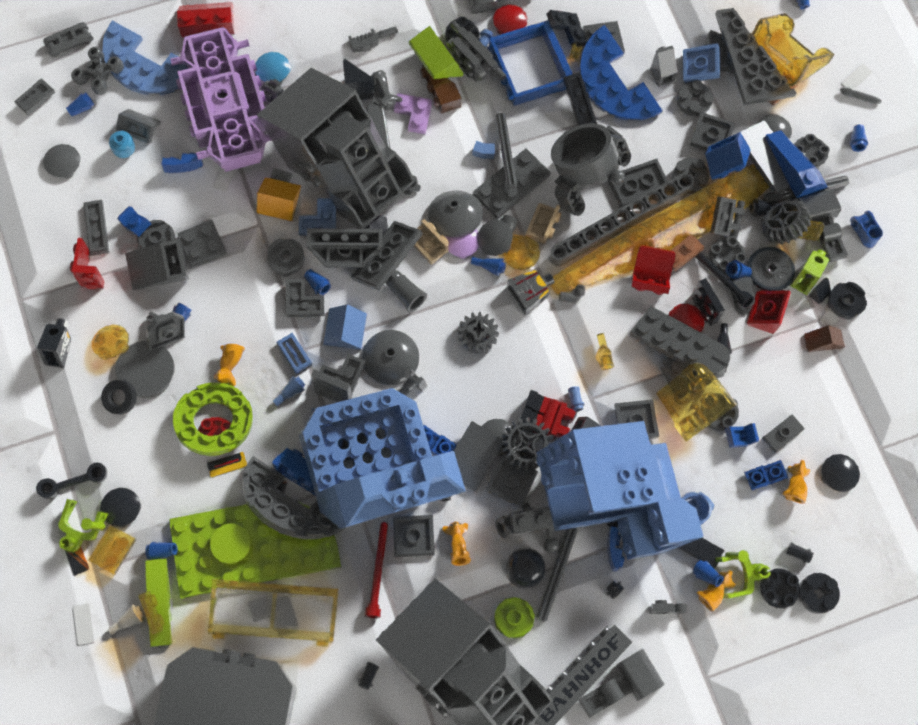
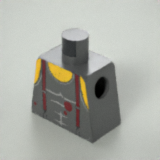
(530, 289)

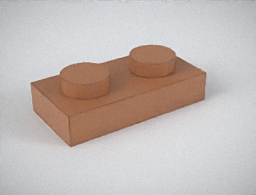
(686, 251)

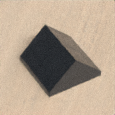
(358, 80)

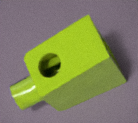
(814, 266)

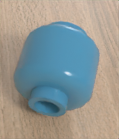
(121, 144)

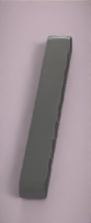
(625, 212)

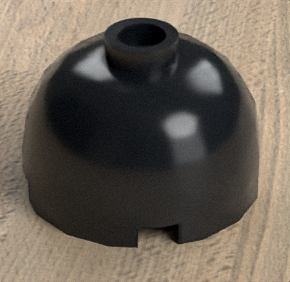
(525, 568)

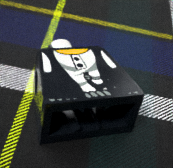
(55, 344)

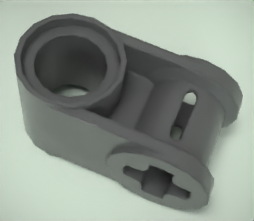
(744, 284)

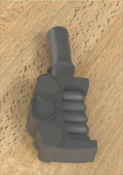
(369, 40)

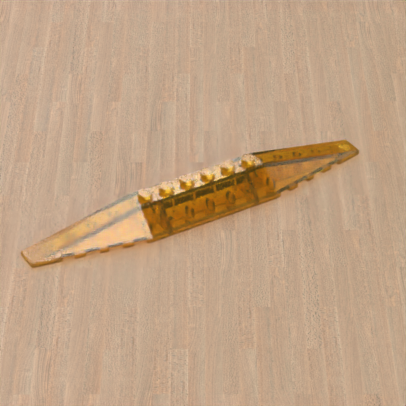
(661, 231)

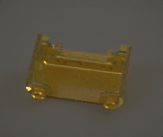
(788, 54)

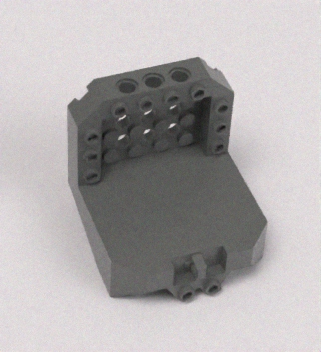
(224, 690)

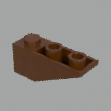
(444, 92)

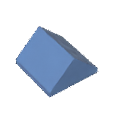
(345, 327)

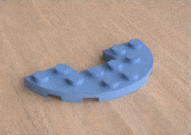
(139, 72)

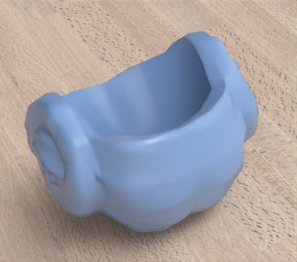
(702, 504)

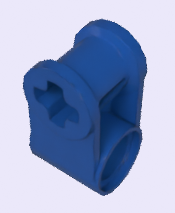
(865, 226)

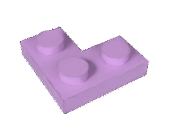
(418, 108)

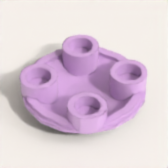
(464, 245)

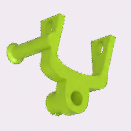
(73, 537)
(750, 572)

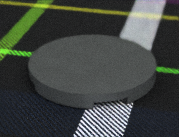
(145, 369)

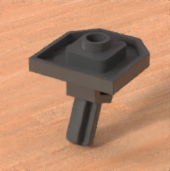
(164, 329)

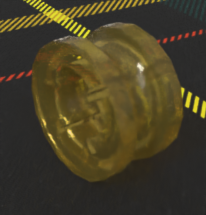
(575, 52)

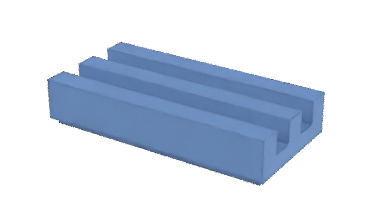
(302, 366)

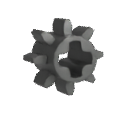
(272, 89)

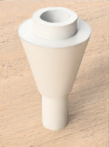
(131, 617)

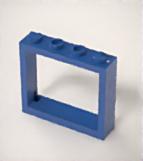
(521, 35)

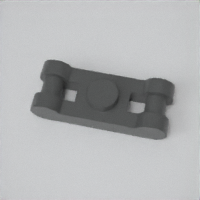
(67, 39)

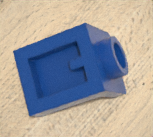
(133, 221)

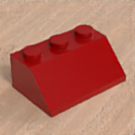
(205, 17)

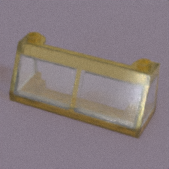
(272, 611)

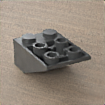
(157, 265)

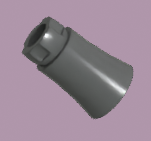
(406, 291)

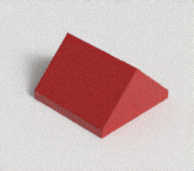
(768, 310)

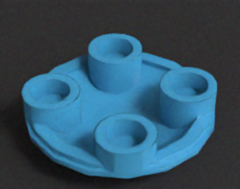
(272, 66)

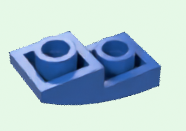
(187, 163)
(438, 443)
(766, 475)
(614, 554)

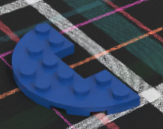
(606, 87)

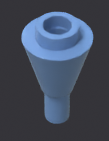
(292, 388)

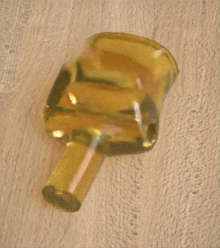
(604, 354)

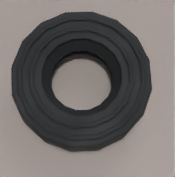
(130, 397)

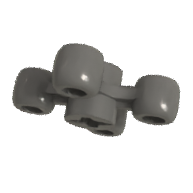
(97, 70)

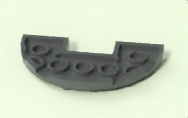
(279, 510)

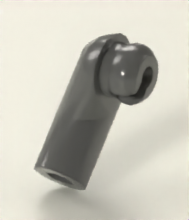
(574, 296)

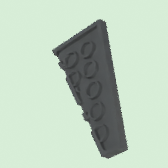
(751, 64)

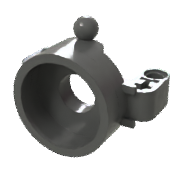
(584, 157)

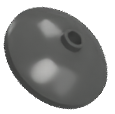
(455, 220)
(386, 368)

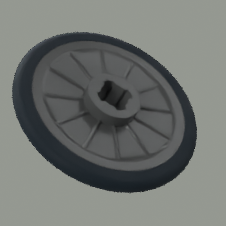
(776, 259)

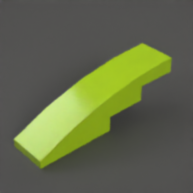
(158, 584)

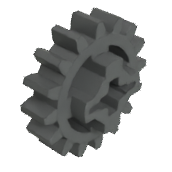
(467, 331)

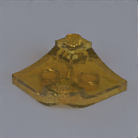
(695, 400)

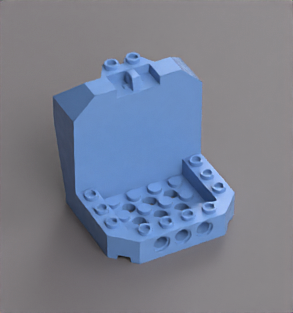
(384, 484)

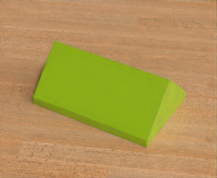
(434, 55)

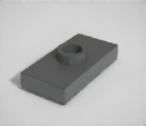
(34, 96)
(783, 433)

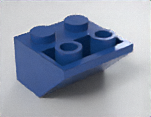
(727, 156)

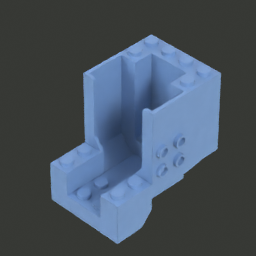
(622, 478)

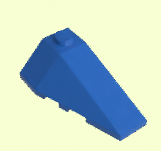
(798, 170)

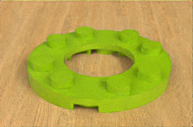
(208, 394)

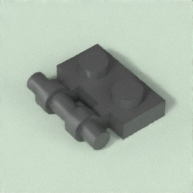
(724, 215)

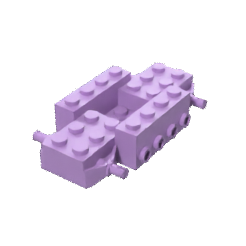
(228, 123)

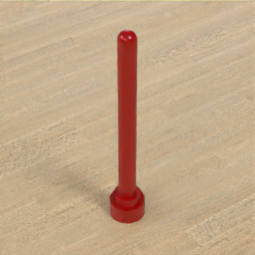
(372, 609)

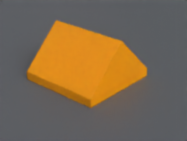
(277, 199)

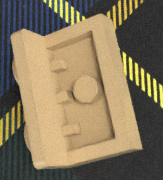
(542, 223)
(431, 244)

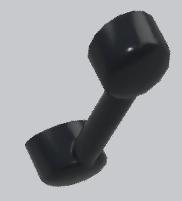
(96, 473)

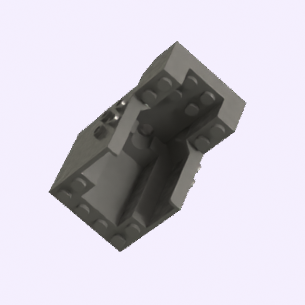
(336, 146)
(461, 662)

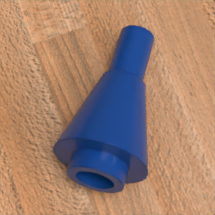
(494, 266)

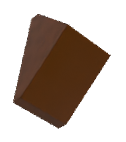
(824, 339)

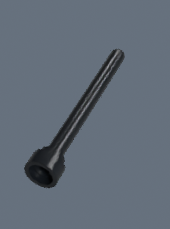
(744, 298)

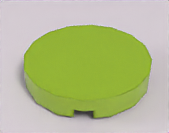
(230, 543)
(514, 617)

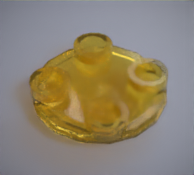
(523, 253)
(110, 341)

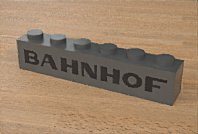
(584, 674)

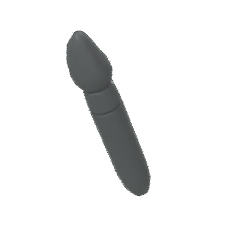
(860, 95)

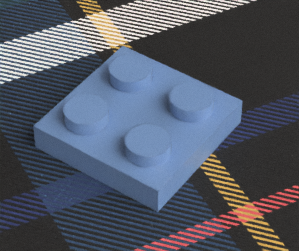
(701, 63)

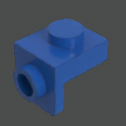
(742, 435)

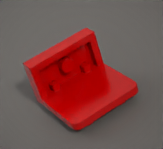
(653, 270)
(85, 275)

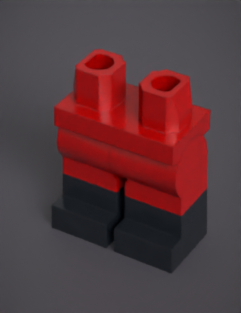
(549, 412)

